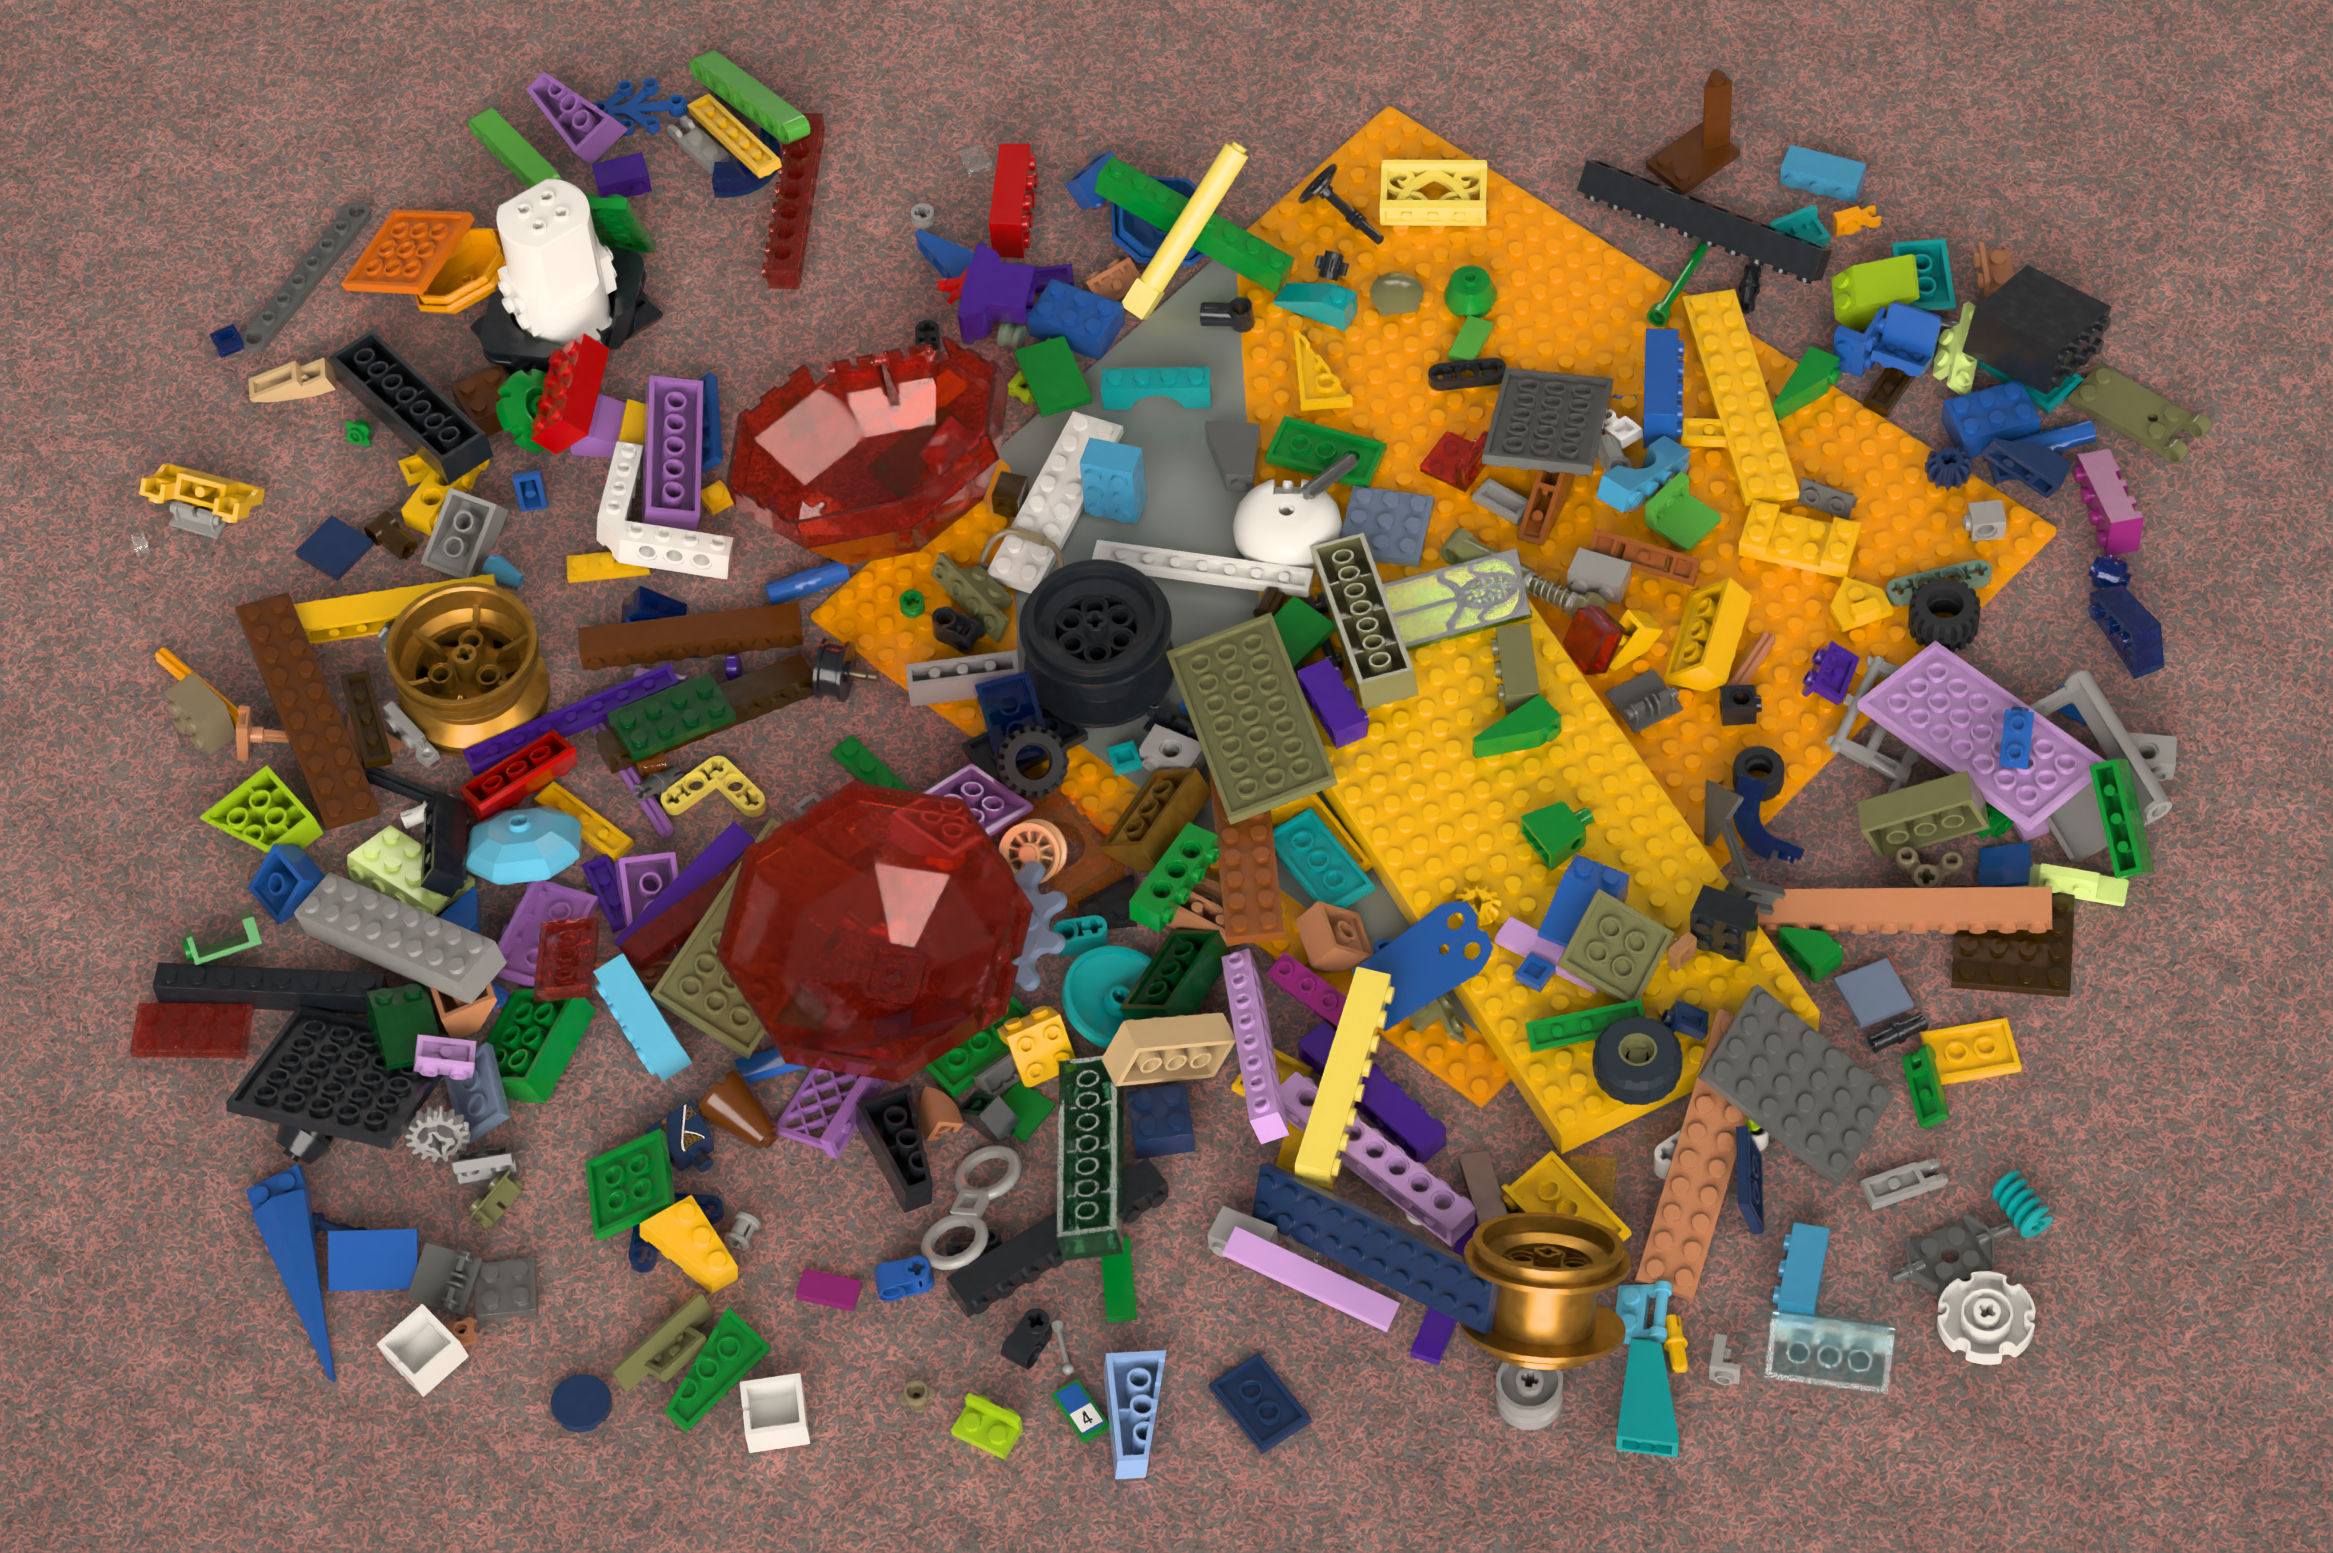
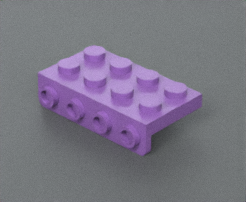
(520, 937)

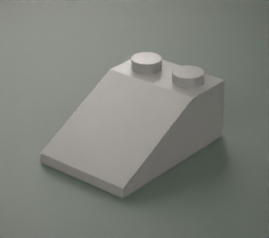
(463, 534)

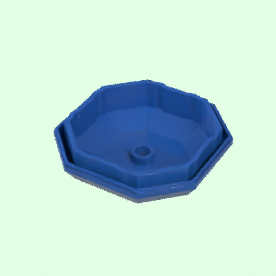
(1142, 238)

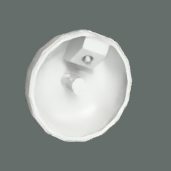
(1282, 526)

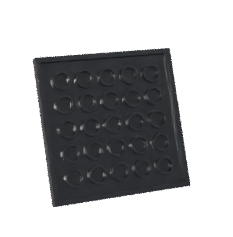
(331, 1080)

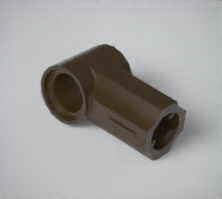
(387, 531)

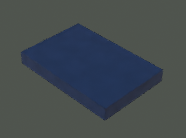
(1749, 1180)
(1260, 1403)

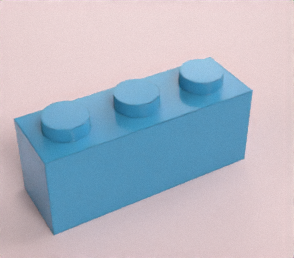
(1822, 174)
(1802, 1268)

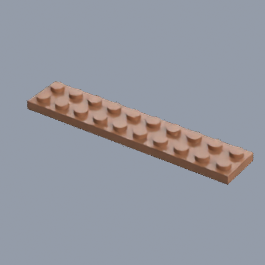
(1693, 1185)

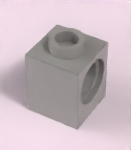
(1985, 520)

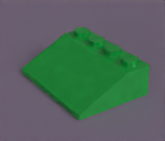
(536, 1042)

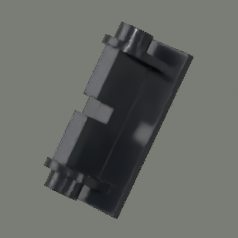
(1169, 721)

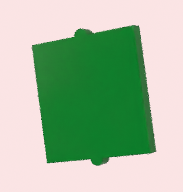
(1029, 1108)

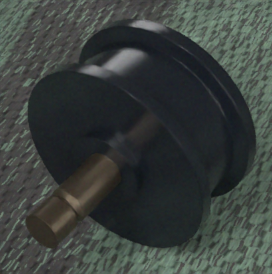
(837, 669)

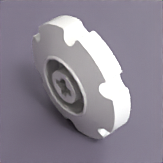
(1986, 1317)

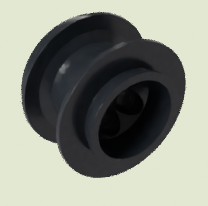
(1097, 643)

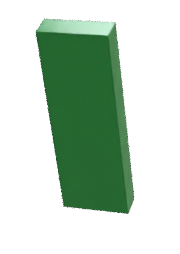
(1119, 1285)

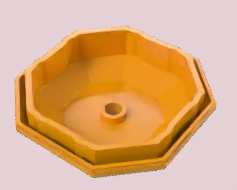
(466, 274)

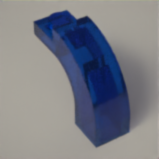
(736, 179)
(1751, 829)

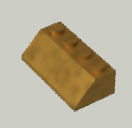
(1156, 817)

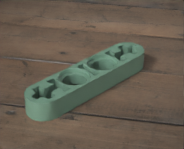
(1959, 570)

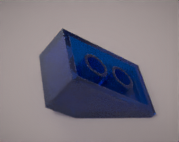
(1009, 706)

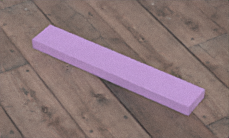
(1311, 1279)

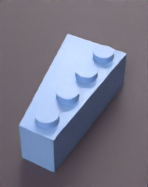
(1132, 1402)

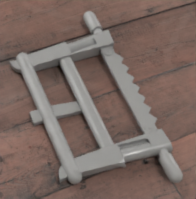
(1868, 755)

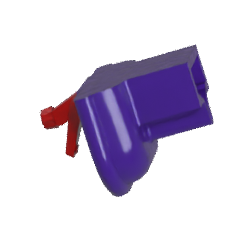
(990, 293)

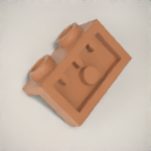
(1994, 268)
(1113, 282)

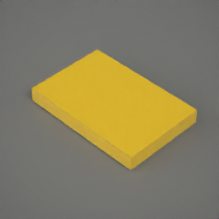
(1973, 1051)

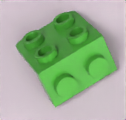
(1679, 515)

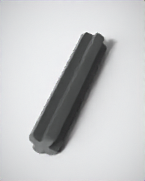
(1329, 476)

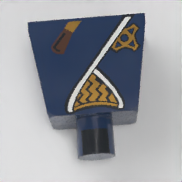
(687, 1138)

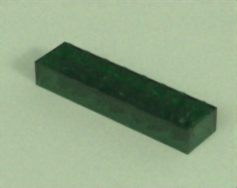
(1089, 1160)

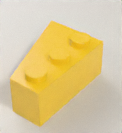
(692, 1243)

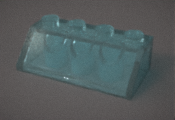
(1830, 1351)

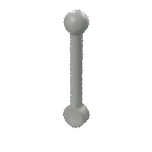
(1057, 1326)

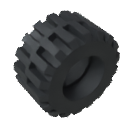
(1944, 597)
(1057, 761)

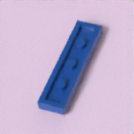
(711, 426)

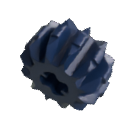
(1948, 467)

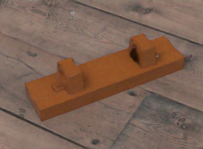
(1647, 557)

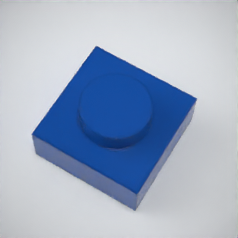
(1535, 972)

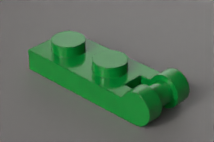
(1925, 1086)

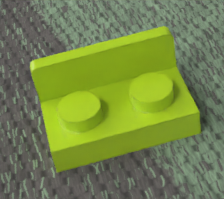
(988, 1426)

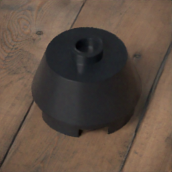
(303, 1143)

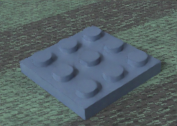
(1391, 522)

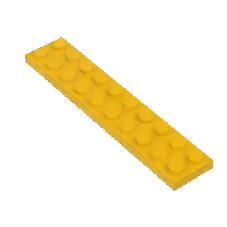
(1740, 397)

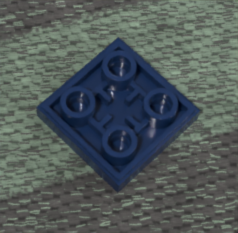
(334, 548)

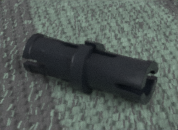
(1749, 287)
(1897, 1032)

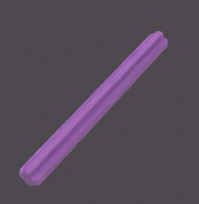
(650, 805)

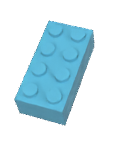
(640, 1018)

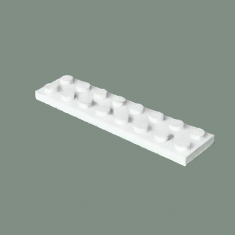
(1050, 506)

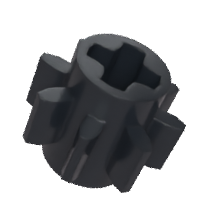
(1331, 265)

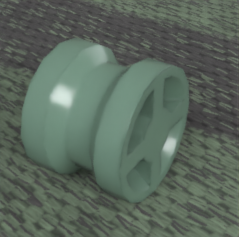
(1011, 335)

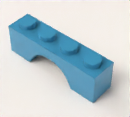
(1628, 486)

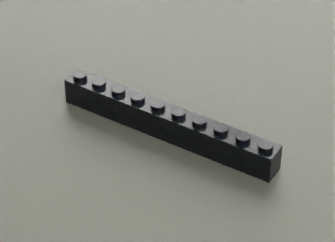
(1704, 220)

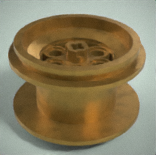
(1548, 1288)

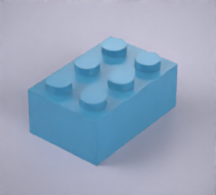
(1113, 480)

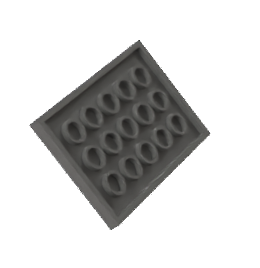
(1548, 421)
(1796, 1085)

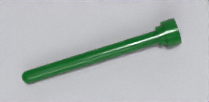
(1660, 312)

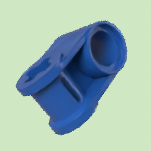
(902, 1279)

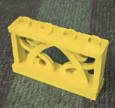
(1443, 212)

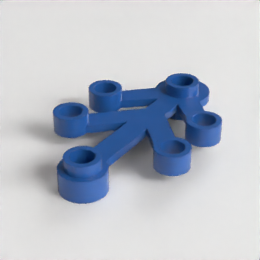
(635, 107)

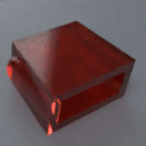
(1593, 639)

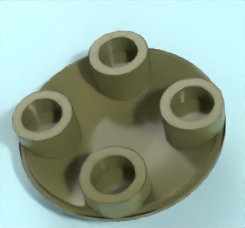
(1396, 294)

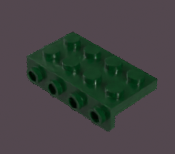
(671, 716)

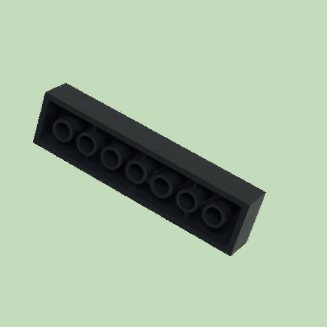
(411, 406)

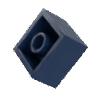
(1161, 1121)

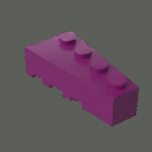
(2108, 502)

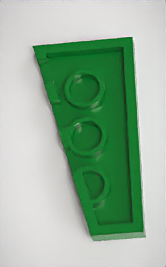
(721, 1364)

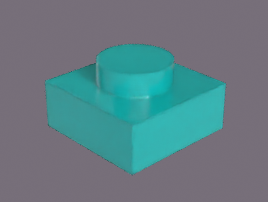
(1124, 758)

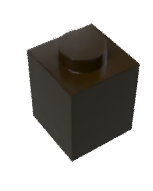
(1009, 494)

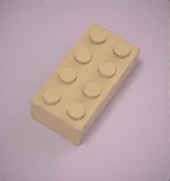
(1168, 1049)

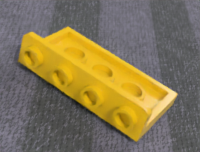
(1556, 1189)

